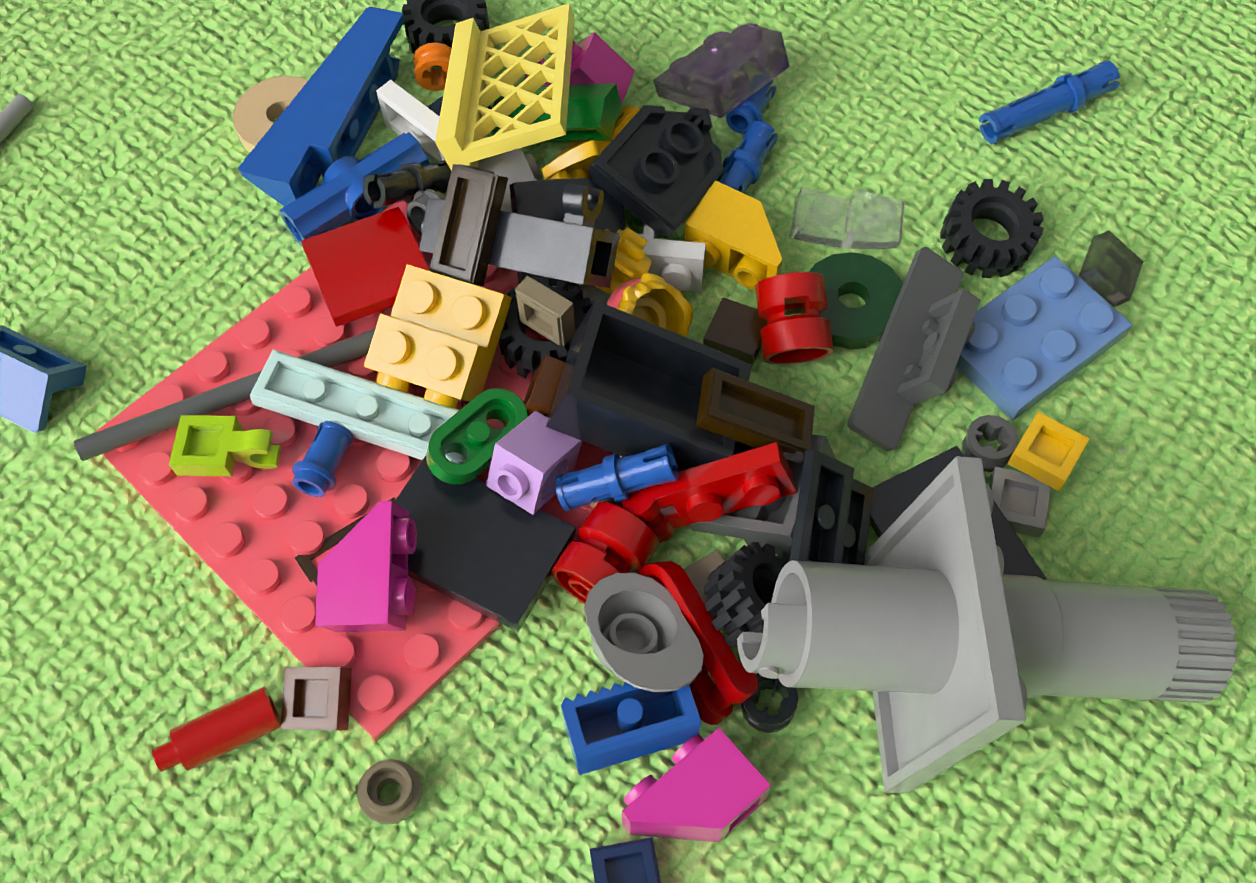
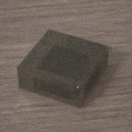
(1111, 268)

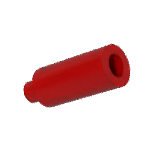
(219, 731)

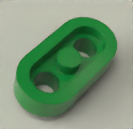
(472, 436)

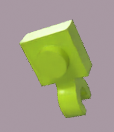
(213, 443)

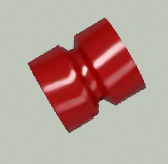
(796, 336)
(609, 544)

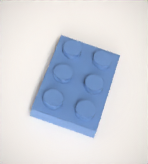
(1038, 337)

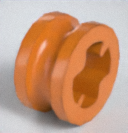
(432, 55)

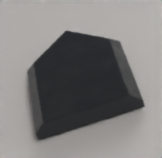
(660, 165)

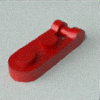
(731, 680)

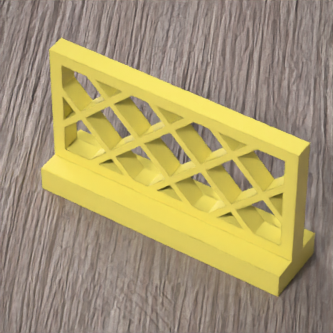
(472, 89)

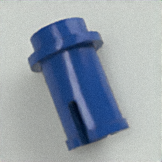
(750, 109)
(322, 460)

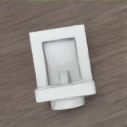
(675, 261)

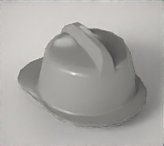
(642, 633)

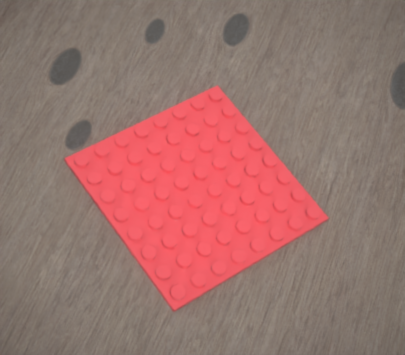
(259, 521)

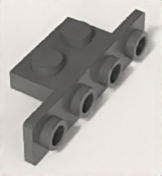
(916, 349)

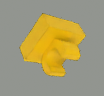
(1048, 451)

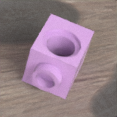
(528, 462)

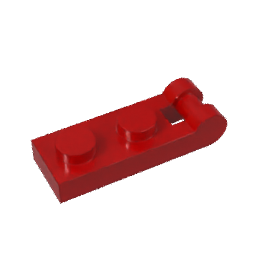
(714, 490)

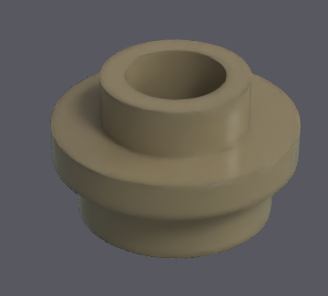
(376, 779)

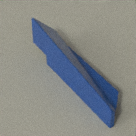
(329, 112)

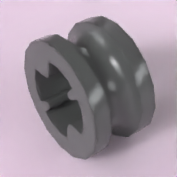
(992, 429)

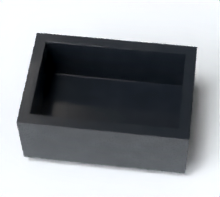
(638, 388)

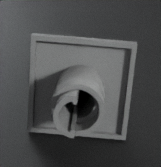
(964, 646)

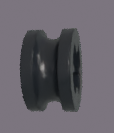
(761, 720)

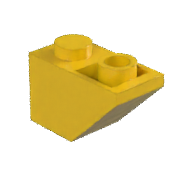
(735, 235)

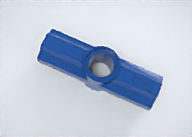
(342, 193)

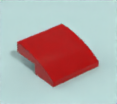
(363, 264)

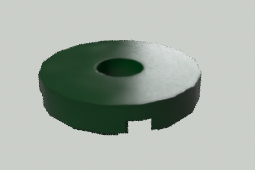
(868, 279)

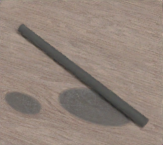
(208, 401)

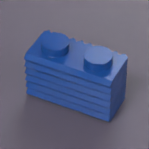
(627, 724)

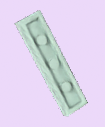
(362, 406)

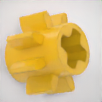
(630, 259)

